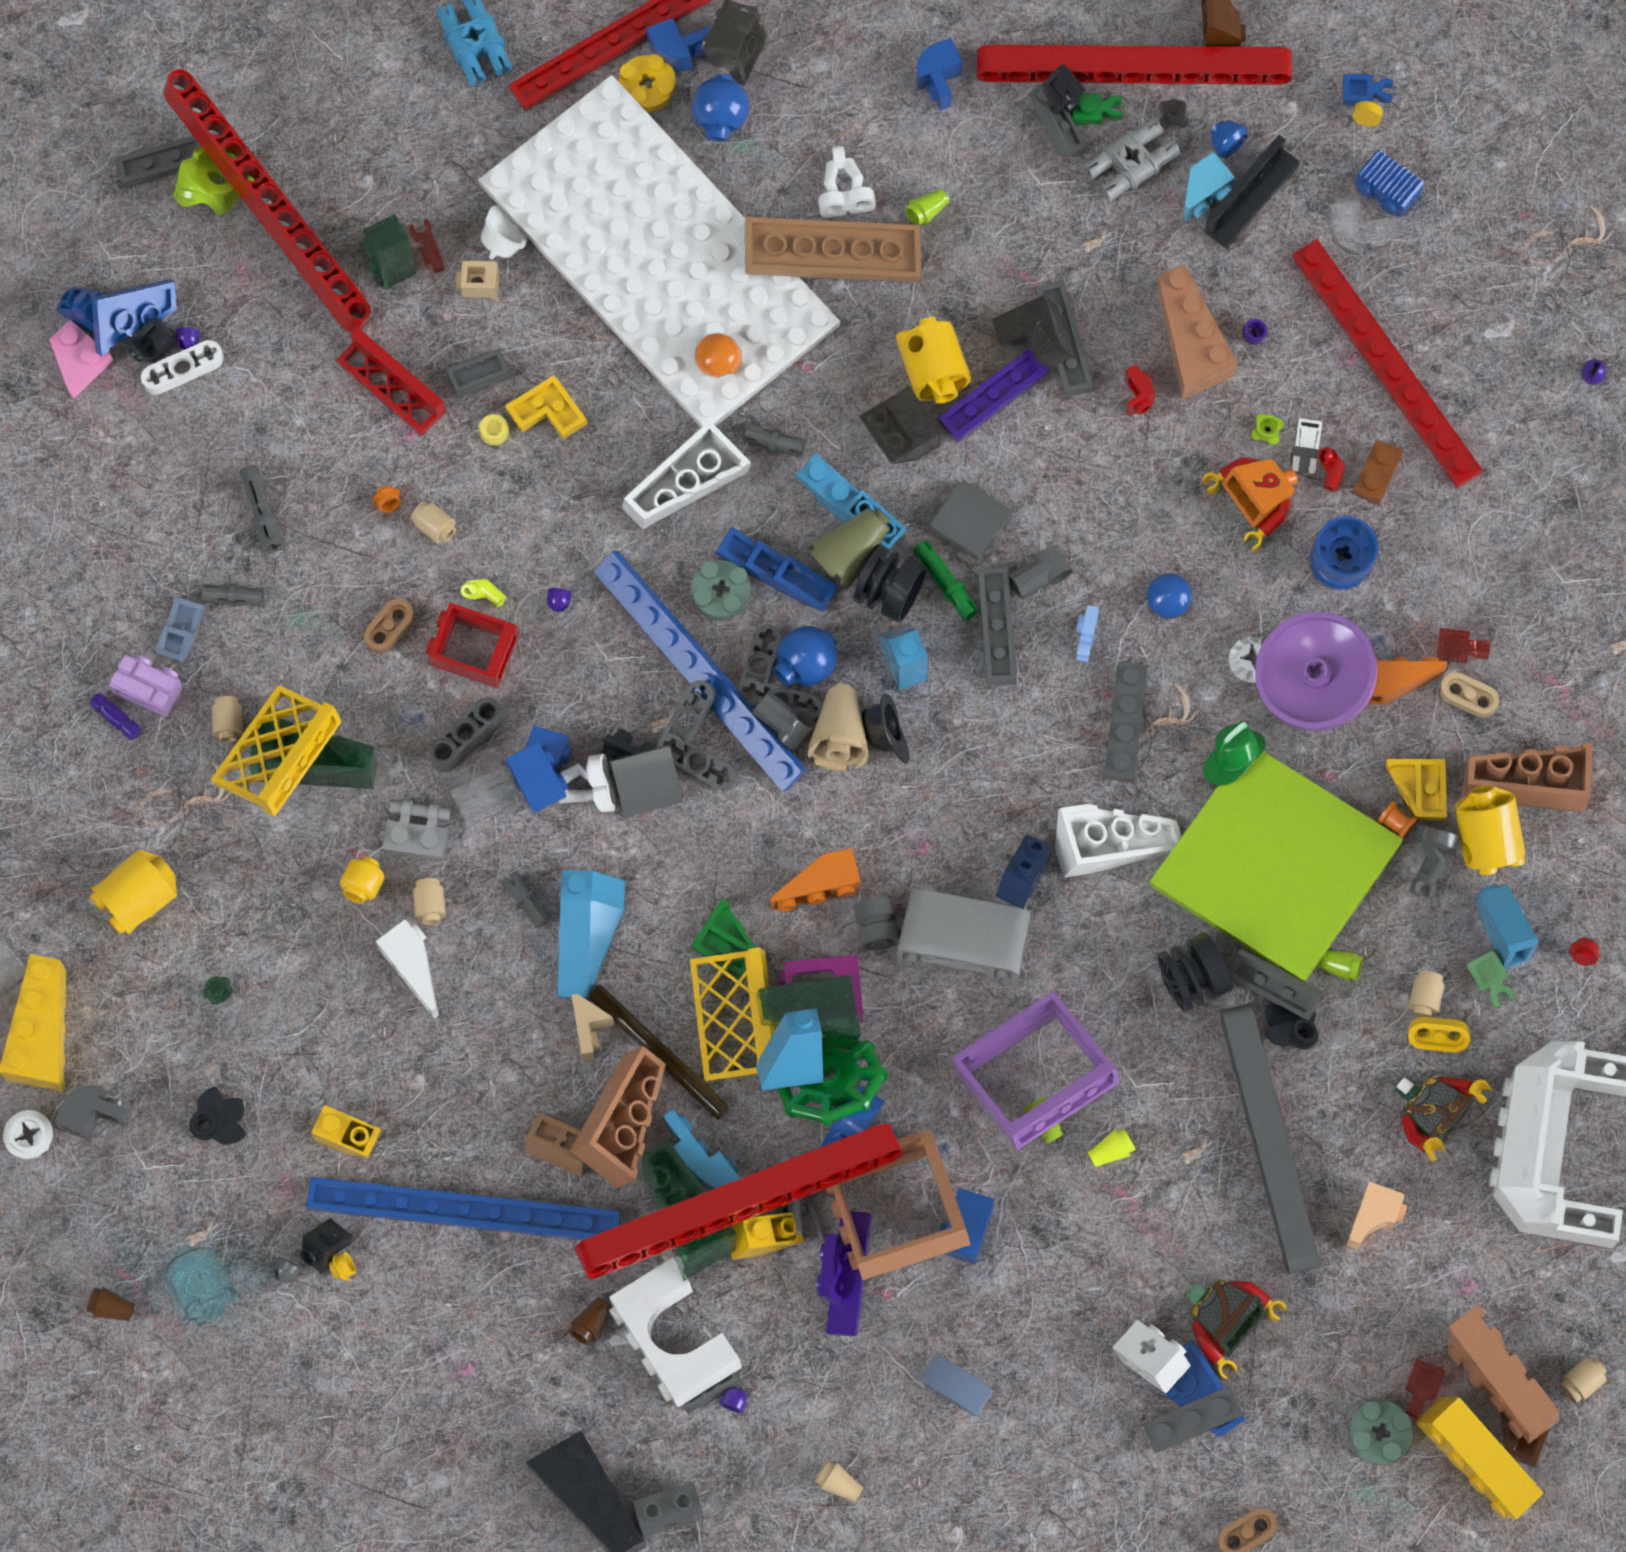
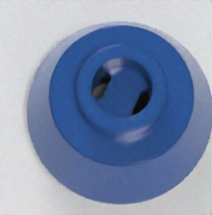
(1228, 137)

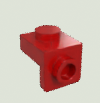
(1141, 387)

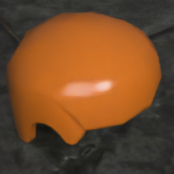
(718, 355)

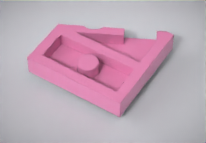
(77, 357)

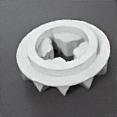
(1240, 667)
(15, 1130)

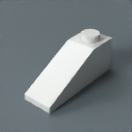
(408, 956)

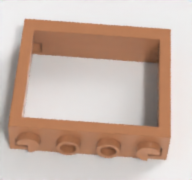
(913, 1147)

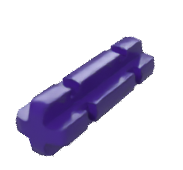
(115, 716)

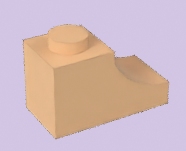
(1378, 1210)

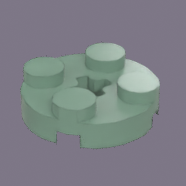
(716, 573)
(1364, 1440)

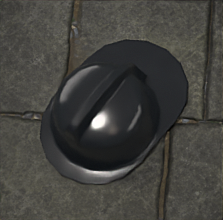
(884, 729)

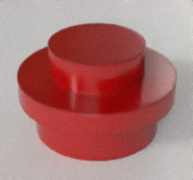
(1584, 951)

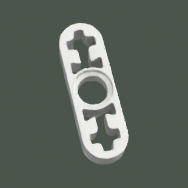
(178, 379)

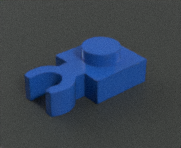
(1362, 88)

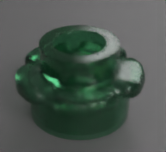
(217, 989)

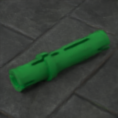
(952, 589)

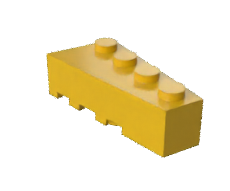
(37, 1031)
(1479, 1456)

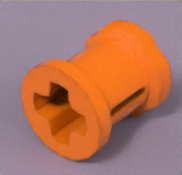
(1397, 820)

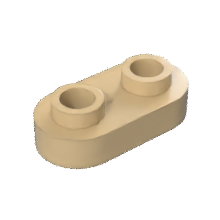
(1470, 693)

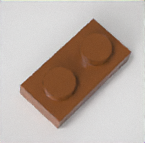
(1377, 472)

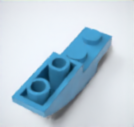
(842, 497)
(710, 1171)

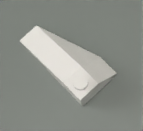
(1105, 839)

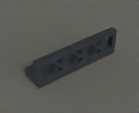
(1251, 193)

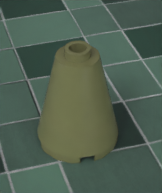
(850, 544)

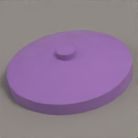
(1316, 671)

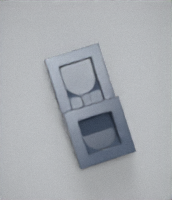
(180, 630)
(956, 1385)

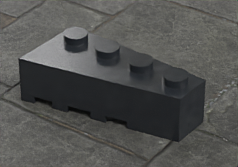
(585, 1490)

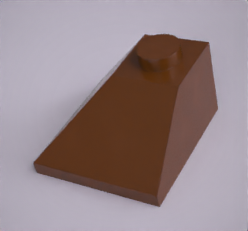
(1221, 24)

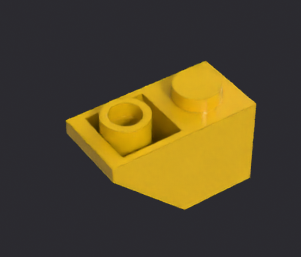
(345, 1133)
(765, 1235)

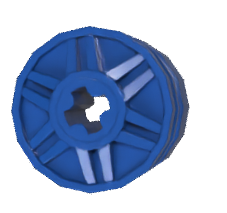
(1351, 538)

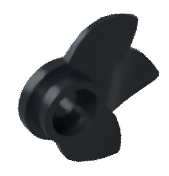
(1287, 1025)
(223, 1116)

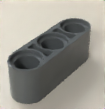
(469, 720)

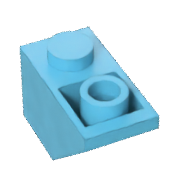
(1207, 183)

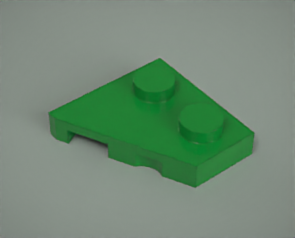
(723, 936)

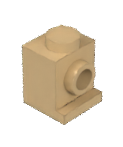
(482, 271)

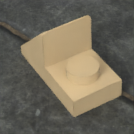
(589, 1018)

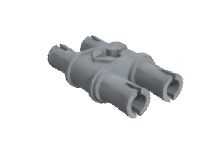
(1132, 147)

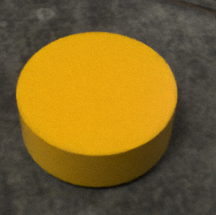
(1367, 113)

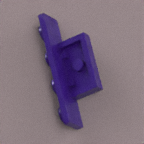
(838, 1281)

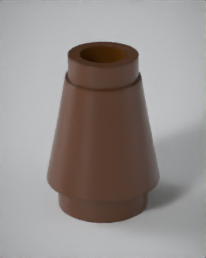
(109, 1305)
(590, 1321)

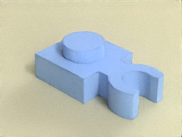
(1086, 626)

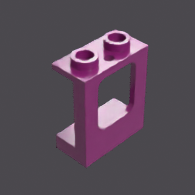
(837, 965)

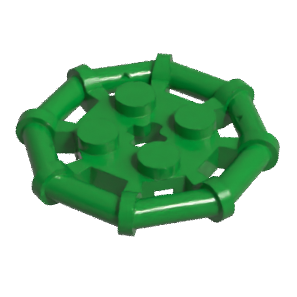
(841, 1087)

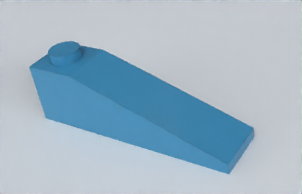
(588, 918)

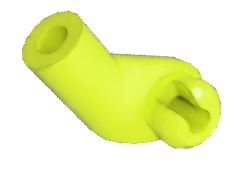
(483, 589)

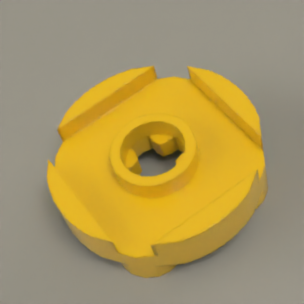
(653, 68)

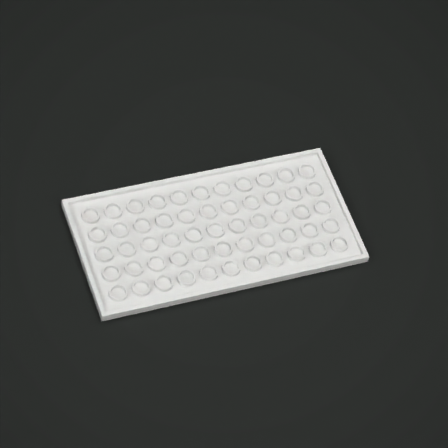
(654, 250)

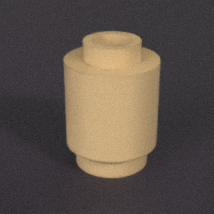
(433, 522)
(227, 719)
(429, 901)
(1426, 994)
(1583, 1379)

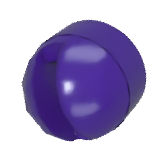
(1259, 331)
(187, 337)
(1599, 375)
(558, 599)
(734, 1400)

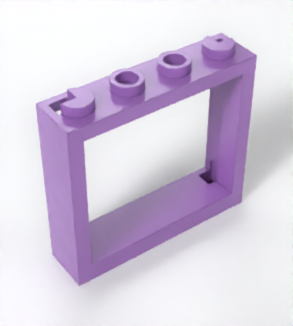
(1059, 1105)

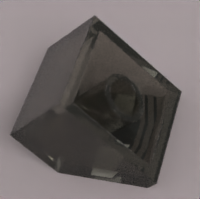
(735, 40)

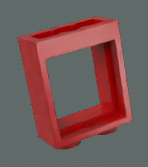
(446, 621)

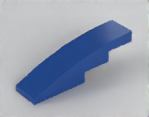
(776, 570)

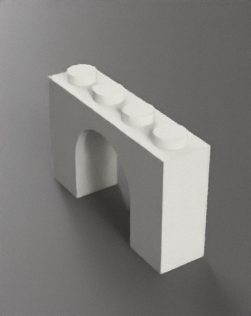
(680, 1374)

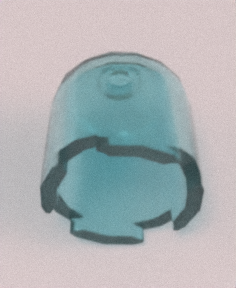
(199, 1285)

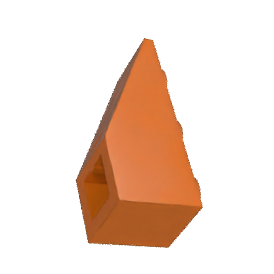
(1403, 676)
(824, 878)

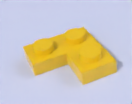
(550, 401)

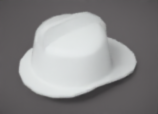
(501, 234)

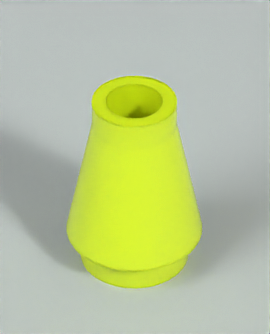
(1112, 1148)

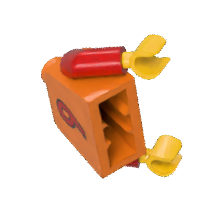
(1258, 491)

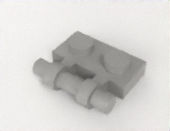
(415, 839)

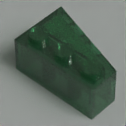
(388, 251)
(830, 996)

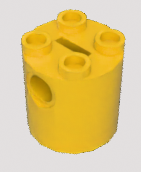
(933, 360)
(1490, 829)
(135, 890)

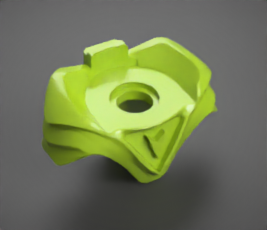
(199, 181)

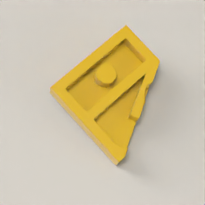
(1421, 786)

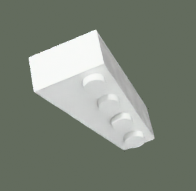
(689, 474)

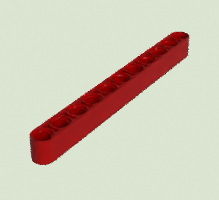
(1137, 64)
(264, 187)
(738, 1201)

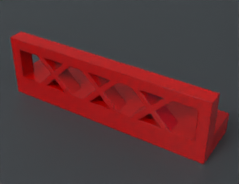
(399, 375)

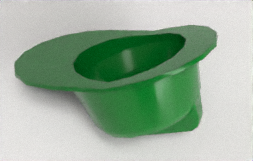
(1233, 754)

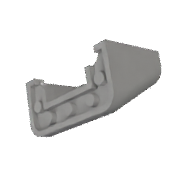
(964, 934)

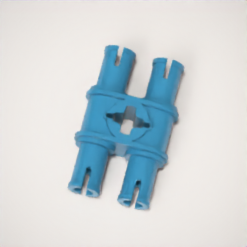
(465, 49)

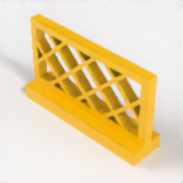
(294, 764)
(757, 978)

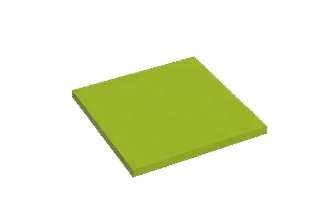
(1276, 865)

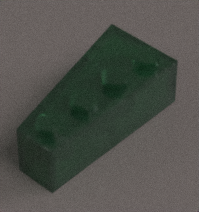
(338, 765)
(673, 1182)

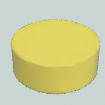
(494, 429)

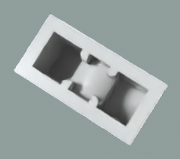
(1152, 1356)

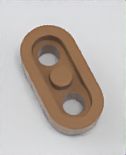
(387, 626)
(1245, 1531)

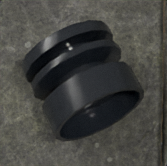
(885, 581)
(1199, 970)

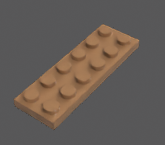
(832, 249)

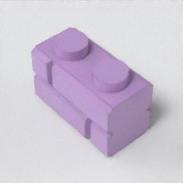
(146, 684)

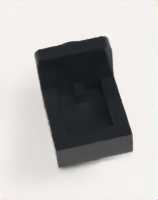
(1064, 89)
(151, 341)
(323, 1243)

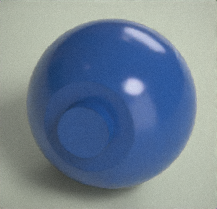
(720, 107)
(806, 656)

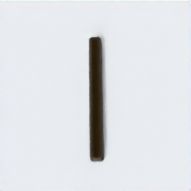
(646, 1038)

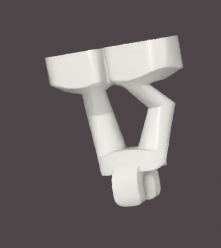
(837, 203)
(598, 776)

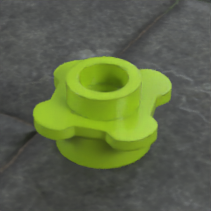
(1270, 421)

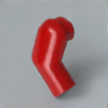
(1333, 466)

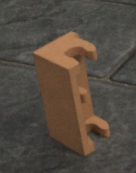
(552, 1142)

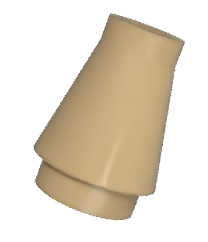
(837, 1481)

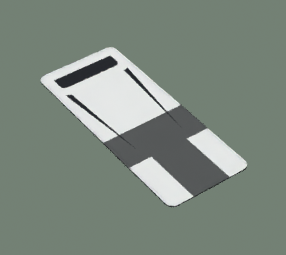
(1307, 446)

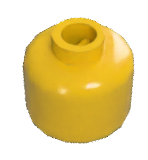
(361, 880)

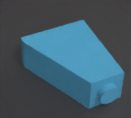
(905, 656)
(1506, 925)
(793, 1052)

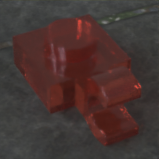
(430, 253)
(1456, 646)
(1424, 1384)

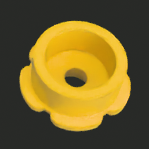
(342, 1266)

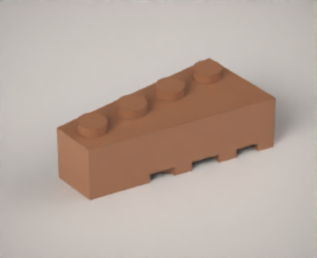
(1193, 336)
(1537, 778)
(617, 1125)
(1500, 1376)

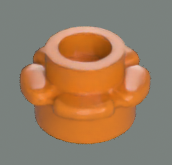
(387, 499)

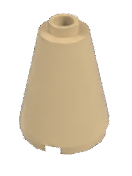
(839, 731)

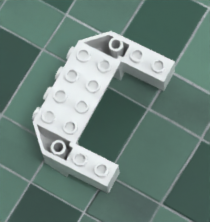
(1535, 1140)

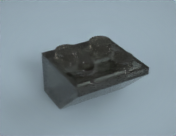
(902, 428)

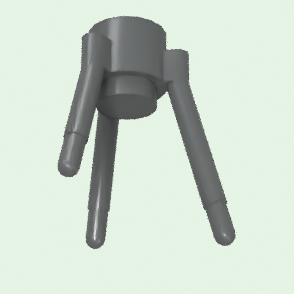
(799, 1207)

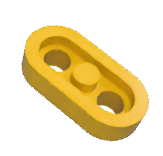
(1438, 1034)

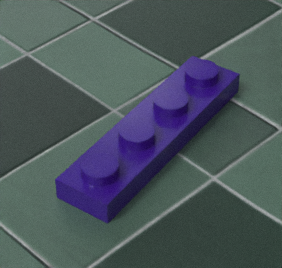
(992, 395)

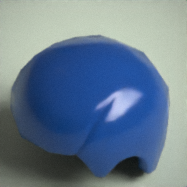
(1169, 595)

